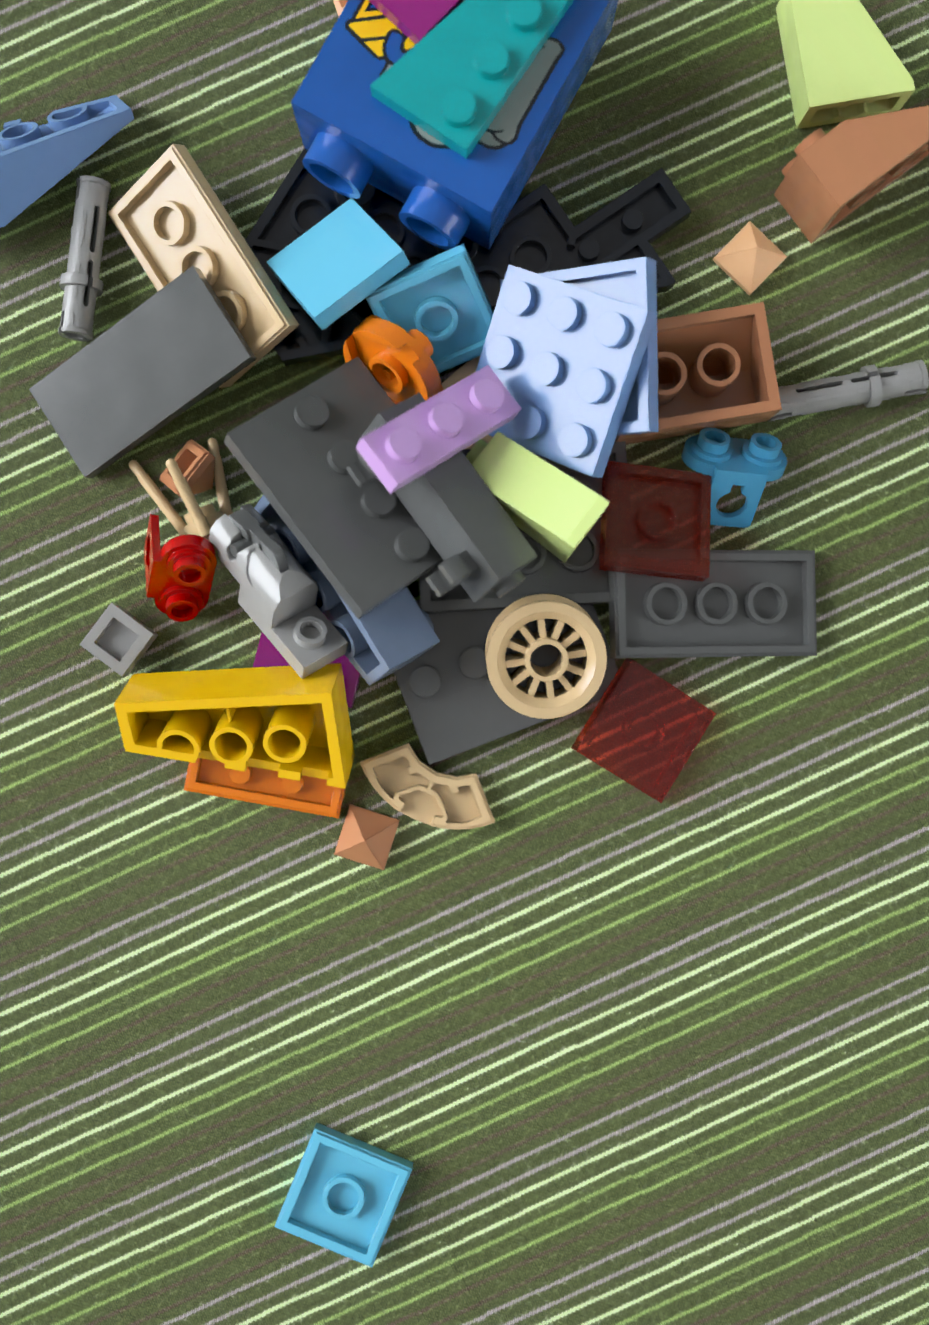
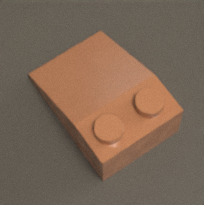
(850, 166)

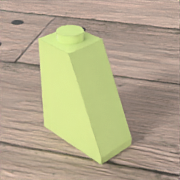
(838, 62)
(537, 494)

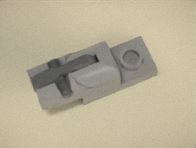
(276, 591)

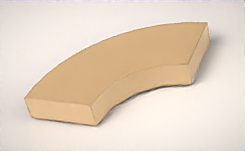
(426, 794)

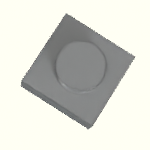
(118, 639)

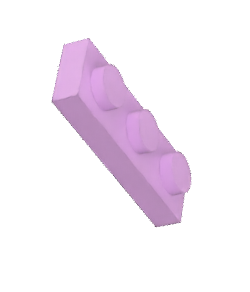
(438, 429)

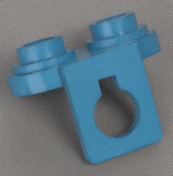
(738, 463)

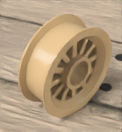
(551, 702)

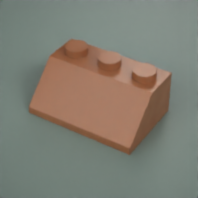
(713, 372)

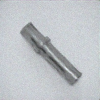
(82, 280)
(864, 387)

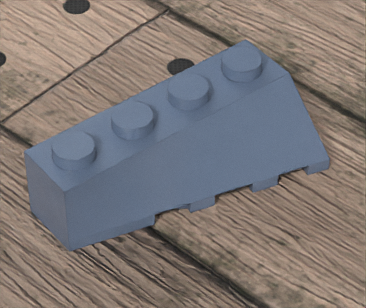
(381, 639)

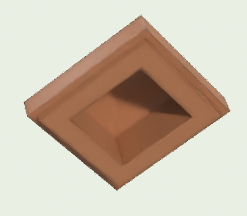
(196, 466)
(367, 837)

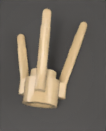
(199, 519)

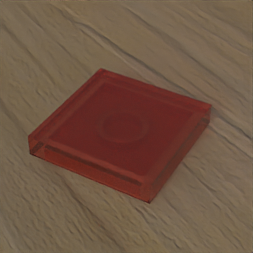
(655, 522)
(643, 730)

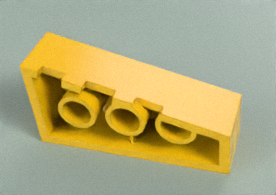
(243, 719)

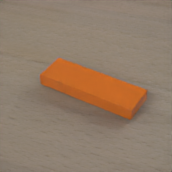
(265, 788)

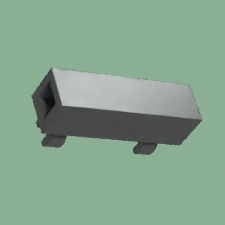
(460, 520)

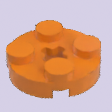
(395, 358)

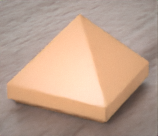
(749, 258)

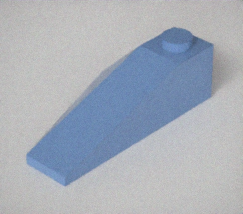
(41, 155)

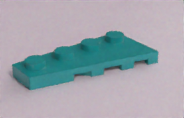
(468, 67)

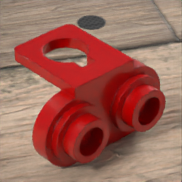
(178, 573)

